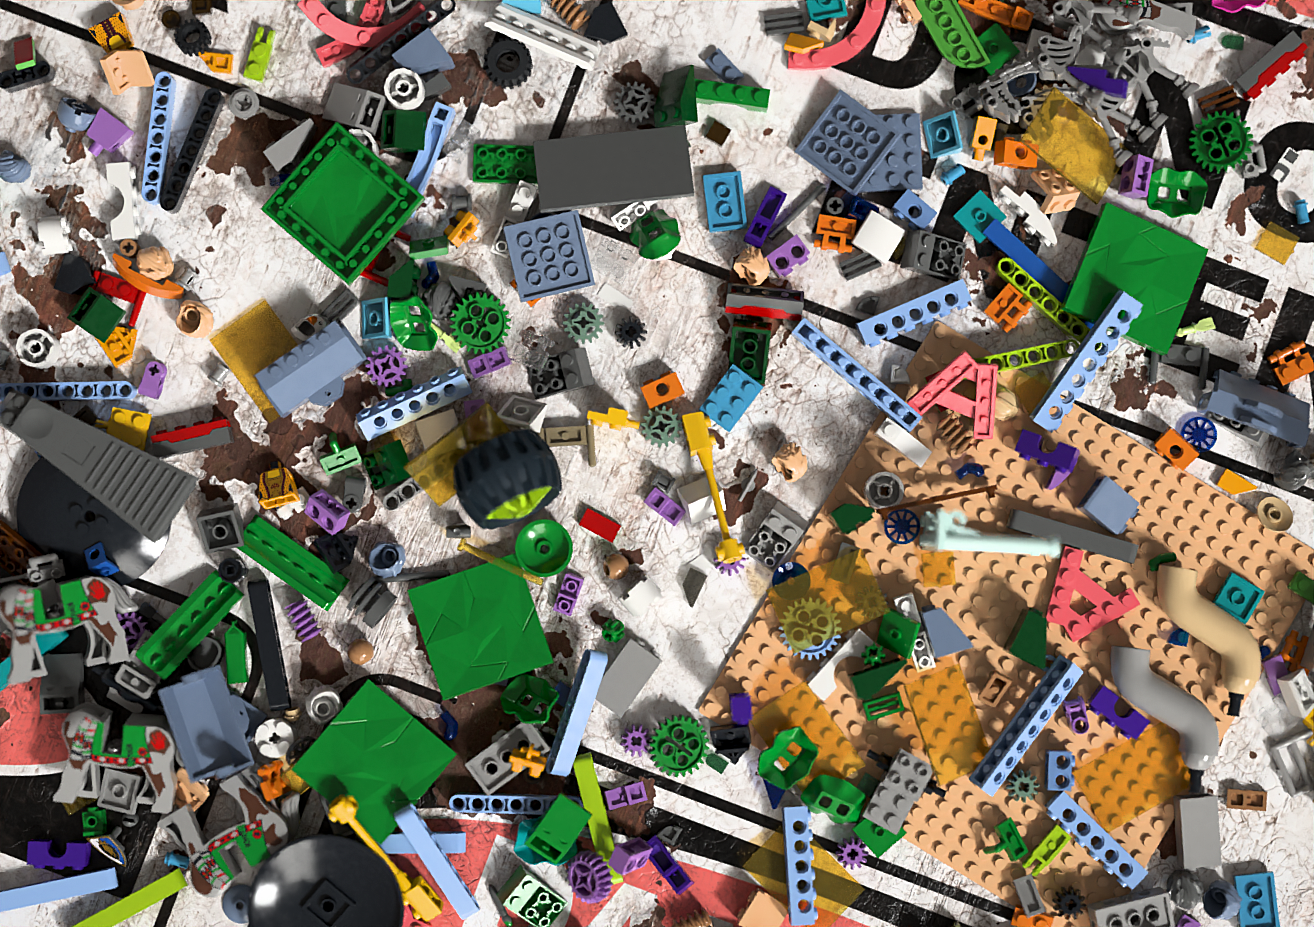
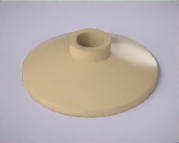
(1280, 512)

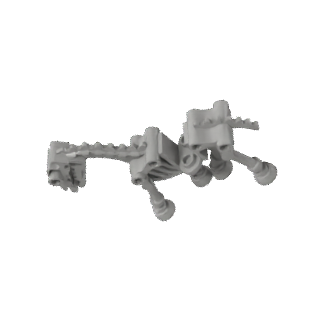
(1054, 57)
(1145, 65)

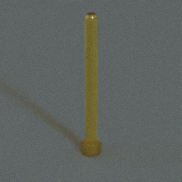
(463, 545)

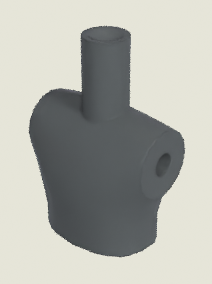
(458, 531)

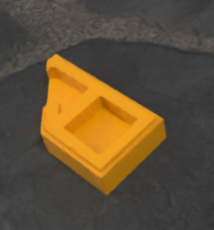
(802, 44)
(218, 62)
(1233, 483)

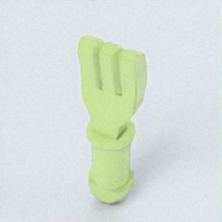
(1202, 325)
(449, 340)

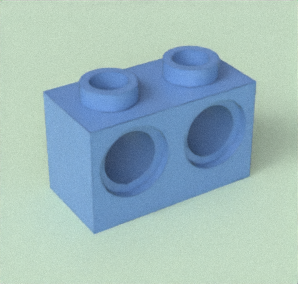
(1053, 770)

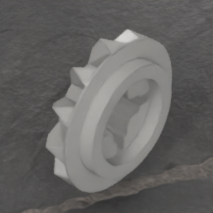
(240, 95)

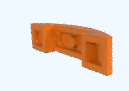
(1000, 12)
(167, 290)

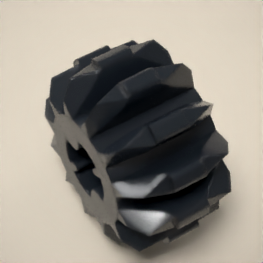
(636, 336)
(1066, 896)

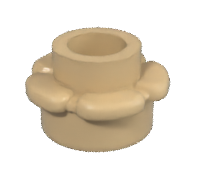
(292, 714)

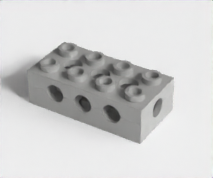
(494, 754)
(1136, 909)

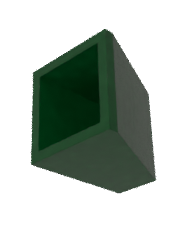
(1029, 638)

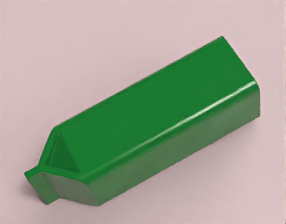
(236, 654)

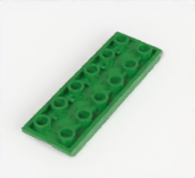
(504, 164)
(292, 563)
(189, 625)

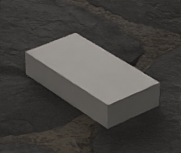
(1028, 896)

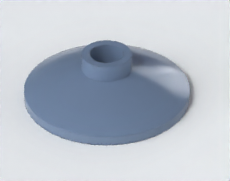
(234, 895)

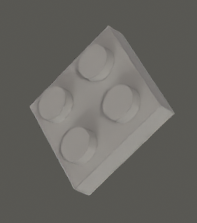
(120, 791)

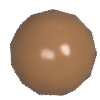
(616, 566)
(360, 651)

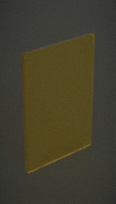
(1072, 145)
(252, 346)
(435, 465)
(827, 601)
(804, 709)
(947, 723)
(1133, 777)
(833, 884)

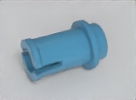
(1199, 34)
(952, 174)
(1301, 211)
(176, 860)

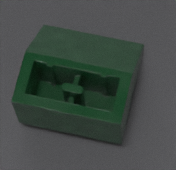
(403, 131)
(404, 282)
(96, 314)
(390, 462)
(848, 516)

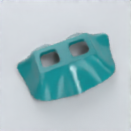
(529, 855)

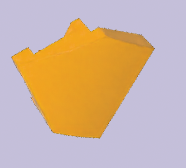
(119, 345)

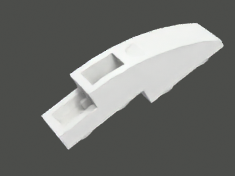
(517, 213)
(628, 213)
(1035, 221)
(921, 653)

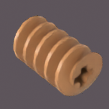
(571, 12)
(955, 434)
(698, 920)

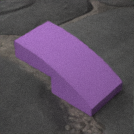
(489, 362)
(1055, 479)
(665, 506)
(1274, 669)
(625, 795)

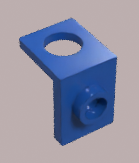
(100, 566)

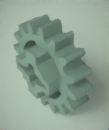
(583, 315)
(664, 436)

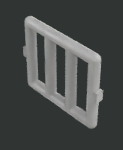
(1282, 771)

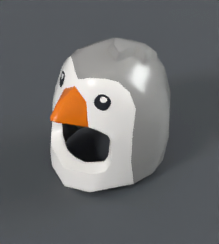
(309, 326)

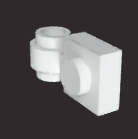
(285, 511)

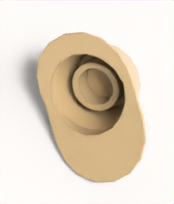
(1005, 403)

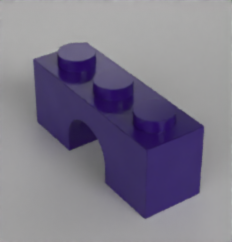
(1062, 458)
(1103, 703)
(740, 707)
(42, 853)

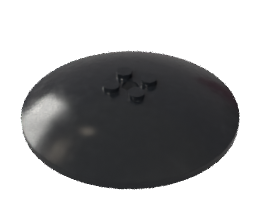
(54, 521)
(321, 869)

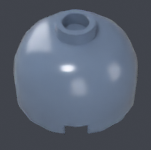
(74, 115)

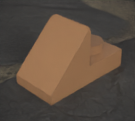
(994, 688)

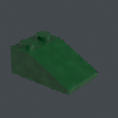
(676, 99)
(750, 347)
(870, 681)

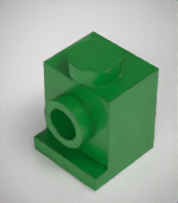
(100, 825)

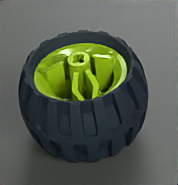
(507, 479)

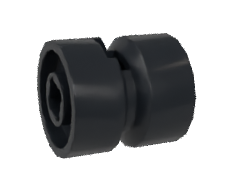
(233, 570)

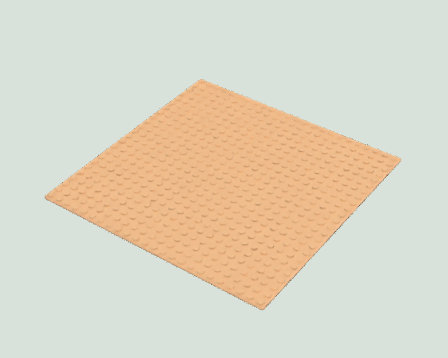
(992, 589)

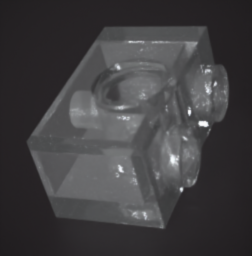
(461, 141)

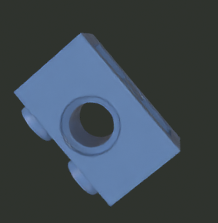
(911, 200)

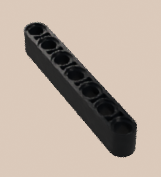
(390, 41)
(192, 141)
(269, 644)

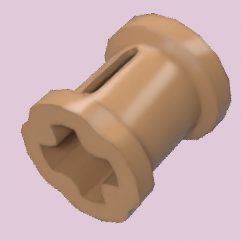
(127, 243)

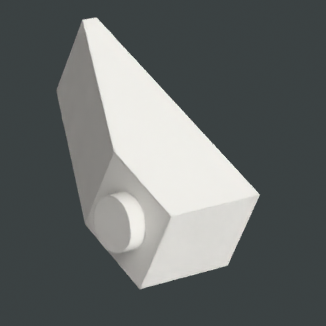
(903, 442)

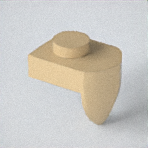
(819, 32)

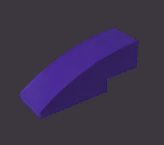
(1100, 80)
(765, 217)
(669, 866)

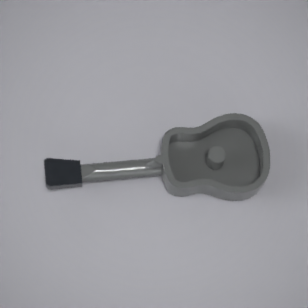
(204, 655)

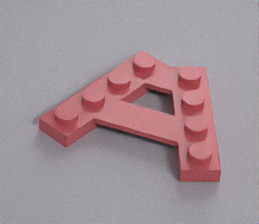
(939, 391)
(1071, 578)

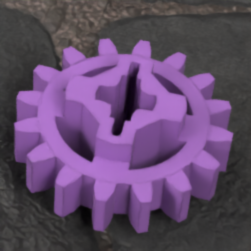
(390, 357)
(131, 625)

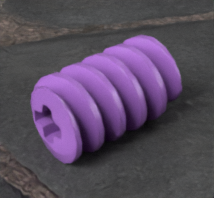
(303, 619)

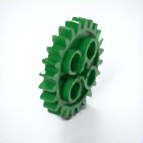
(1237, 134)
(463, 316)
(668, 760)

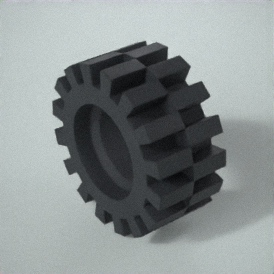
(189, 28)

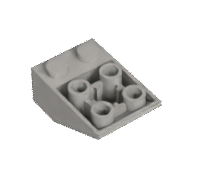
(355, 108)
(290, 150)
(1240, 430)
(775, 536)

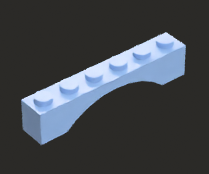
(435, 136)

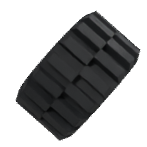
(508, 47)

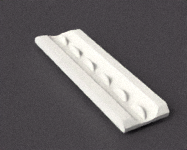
(544, 35)

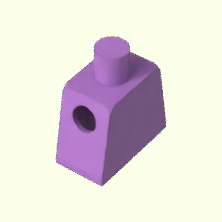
(107, 133)

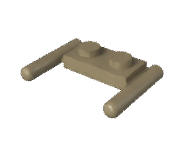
(571, 437)

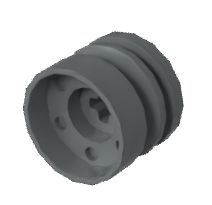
(371, 602)

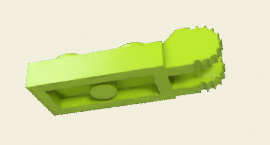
(259, 56)
(1047, 849)

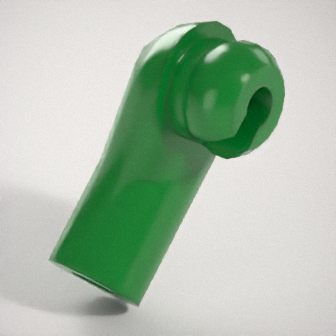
(392, 391)
(1161, 558)

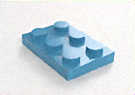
(724, 202)
(731, 397)
(1258, 899)

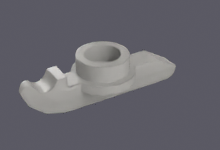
(747, 485)

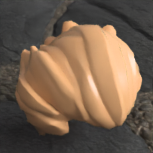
(155, 263)
(752, 266)
(194, 319)
(790, 461)

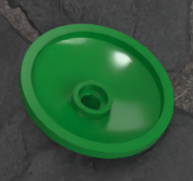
(529, 548)

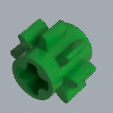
(613, 630)
(873, 661)

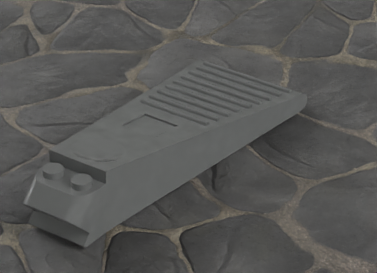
(119, 475)

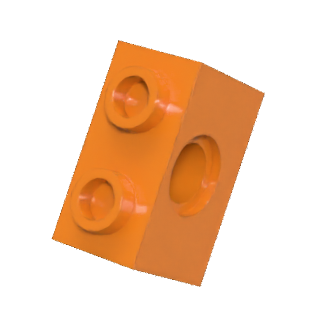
(1005, 155)
(674, 389)
(1170, 438)

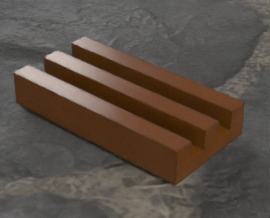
(1232, 95)

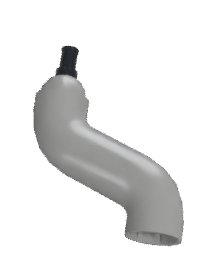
(1171, 706)

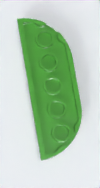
(952, 33)

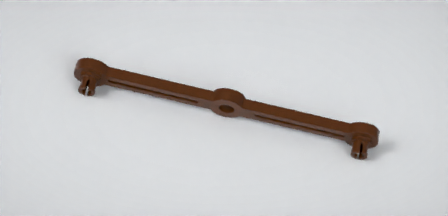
(989, 489)

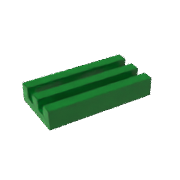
(882, 698)

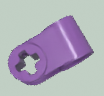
(152, 382)
(1076, 713)

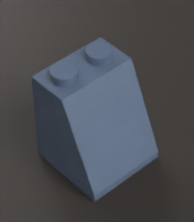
(423, 55)
(1108, 505)
(942, 633)

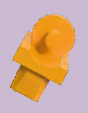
(464, 230)
(527, 757)

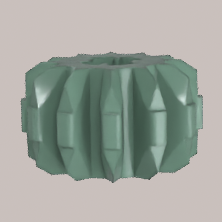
(1019, 793)

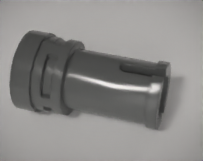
(999, 134)

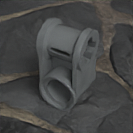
(354, 489)

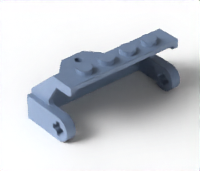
(312, 370)
(1258, 407)
(207, 724)

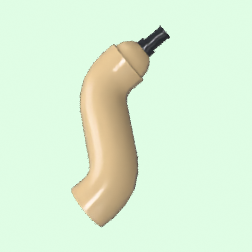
(1214, 628)

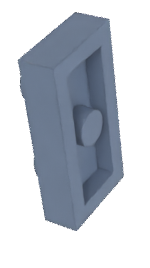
(723, 67)

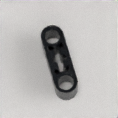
(19, 83)

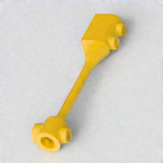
(700, 443)
(415, 891)

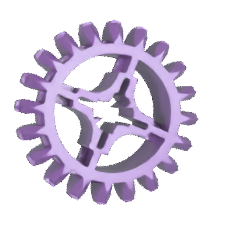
(589, 877)

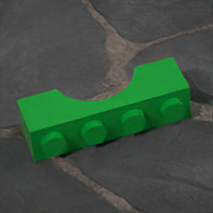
(724, 93)

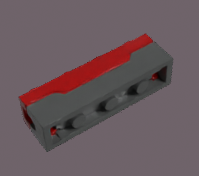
(1271, 64)
(764, 301)
(193, 438)

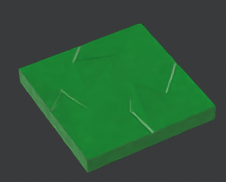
(343, 203)
(1145, 264)
(479, 627)
(375, 757)

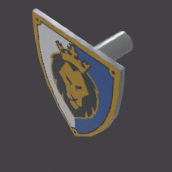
(110, 846)

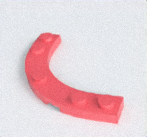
(353, 34)
(844, 49)
(337, 50)

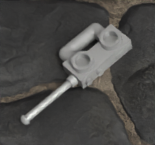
(971, 93)
(1249, 169)
(39, 573)

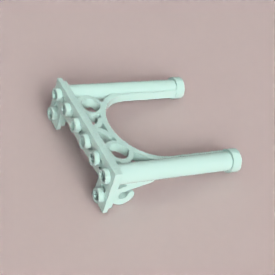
(943, 534)

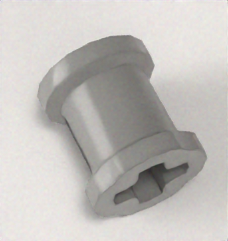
(187, 278)
(219, 374)

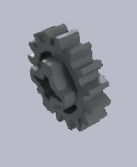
(628, 106)

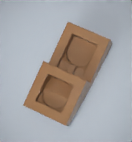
(1246, 799)

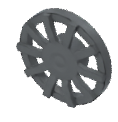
(299, 750)

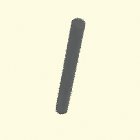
(796, 212)
(413, 576)

